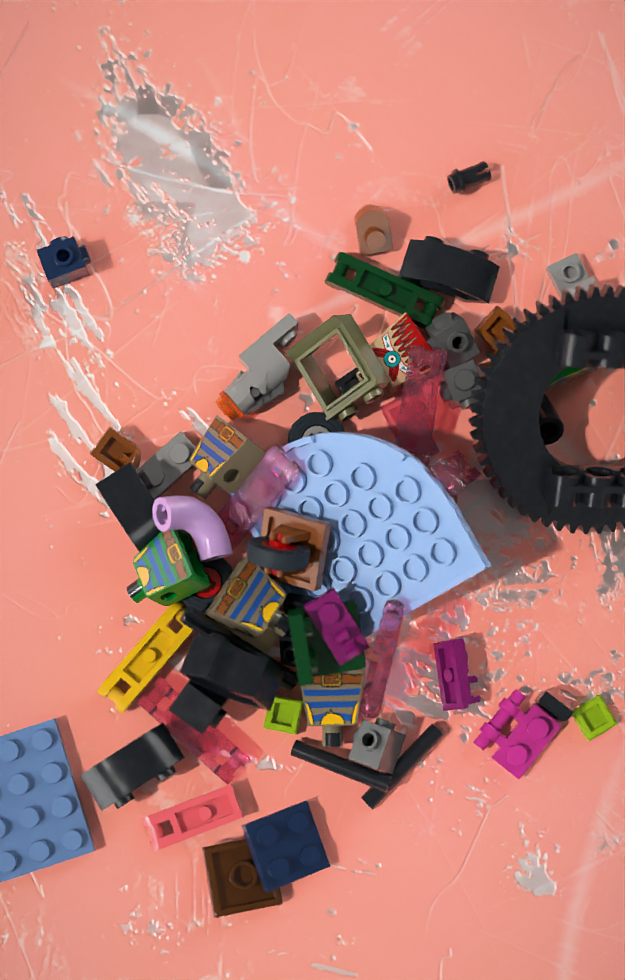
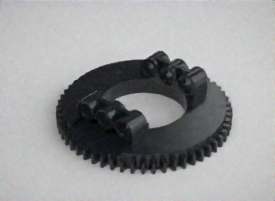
(570, 333)

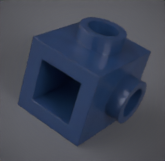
(64, 261)

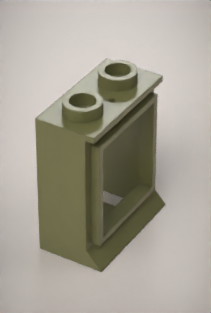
(363, 356)

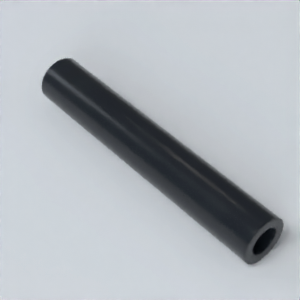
(405, 763)
(341, 766)

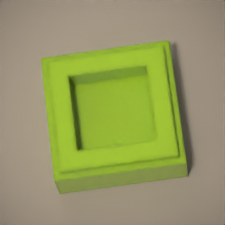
(284, 715)
(593, 717)

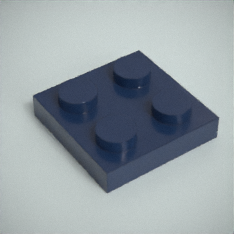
(285, 846)

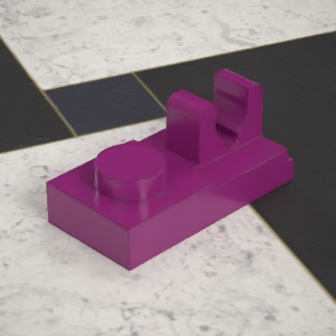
(336, 626)
(453, 675)

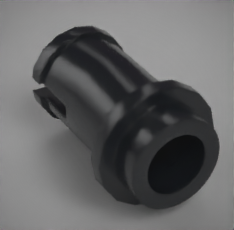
(466, 178)

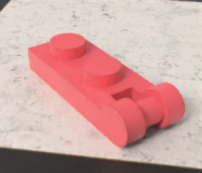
(193, 817)

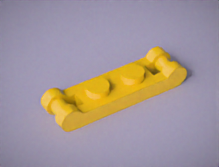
(146, 659)

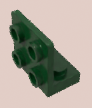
(311, 651)

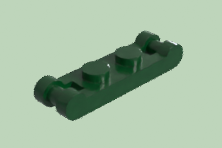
(384, 289)

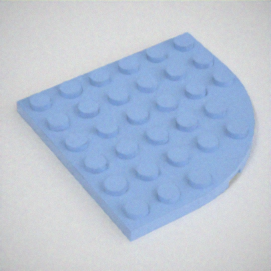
(390, 525)

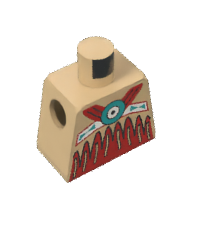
(393, 351)

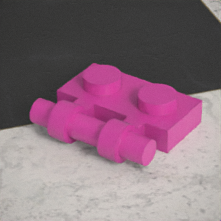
(524, 741)

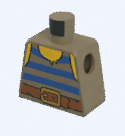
(223, 459)
(250, 602)
(333, 703)

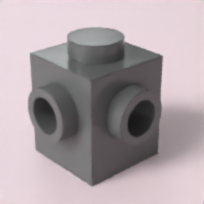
(453, 335)
(458, 384)
(377, 745)

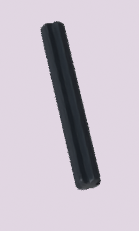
(204, 626)

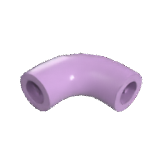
(196, 519)

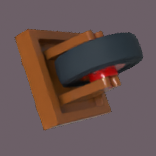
(291, 548)

